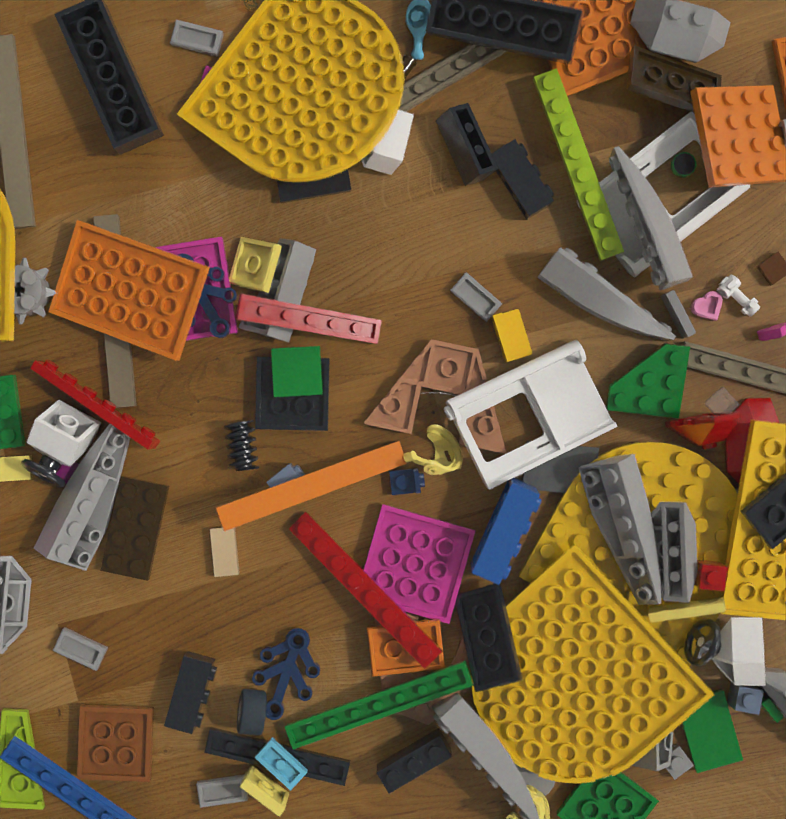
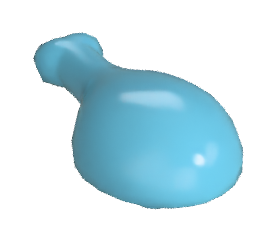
(416, 21)

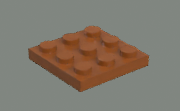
(115, 743)

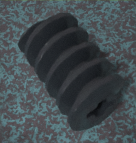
(241, 446)

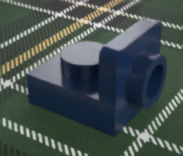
(406, 481)

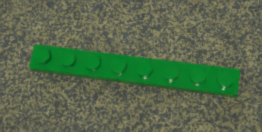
(379, 705)

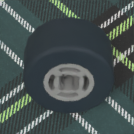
(251, 712)

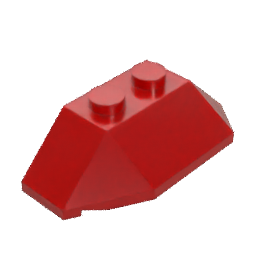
(736, 441)

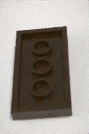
(667, 78)
(134, 528)

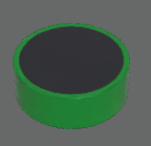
(683, 164)

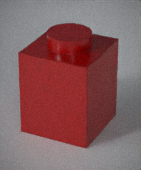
(711, 575)

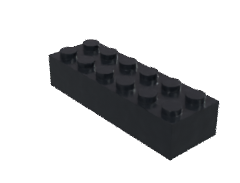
(509, 25)
(109, 75)

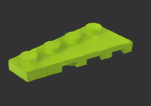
(15, 787)

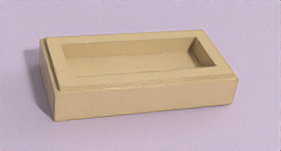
(224, 552)

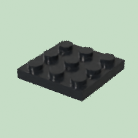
(290, 412)

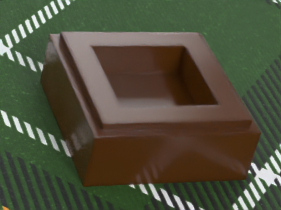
(773, 268)

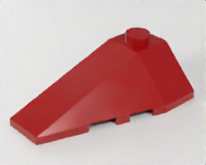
(706, 428)

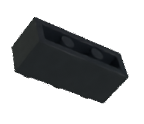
(466, 144)
(522, 179)
(190, 692)
(413, 760)

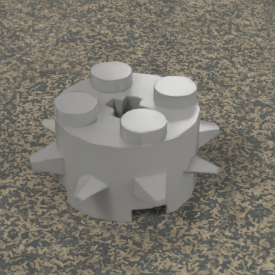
(36, 291)

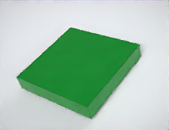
(297, 371)

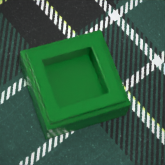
(770, 708)

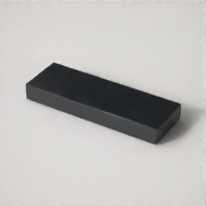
(327, 186)

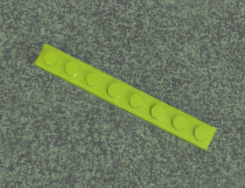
(578, 164)

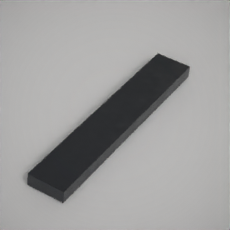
(245, 747)

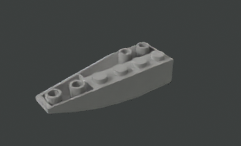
(652, 223)
(595, 295)
(85, 503)
(625, 521)
(474, 735)

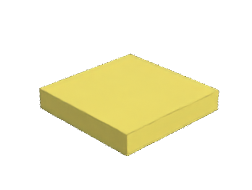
(255, 264)
(265, 790)

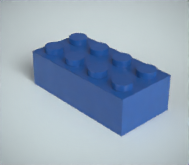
(504, 531)

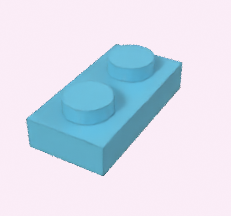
(281, 763)

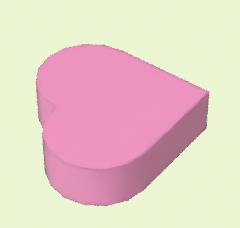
(708, 306)

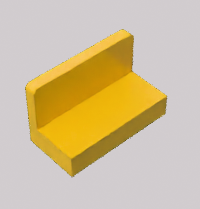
(511, 335)

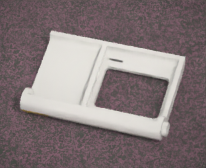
(685, 220)
(560, 398)

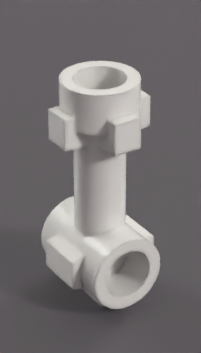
(729, 287)

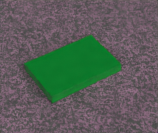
(712, 735)

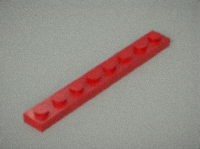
(366, 590)

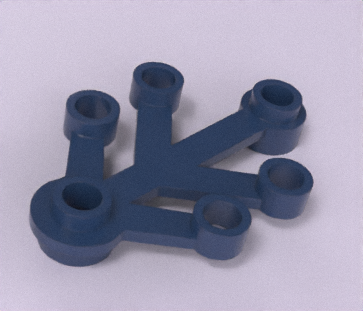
(207, 305)
(287, 669)

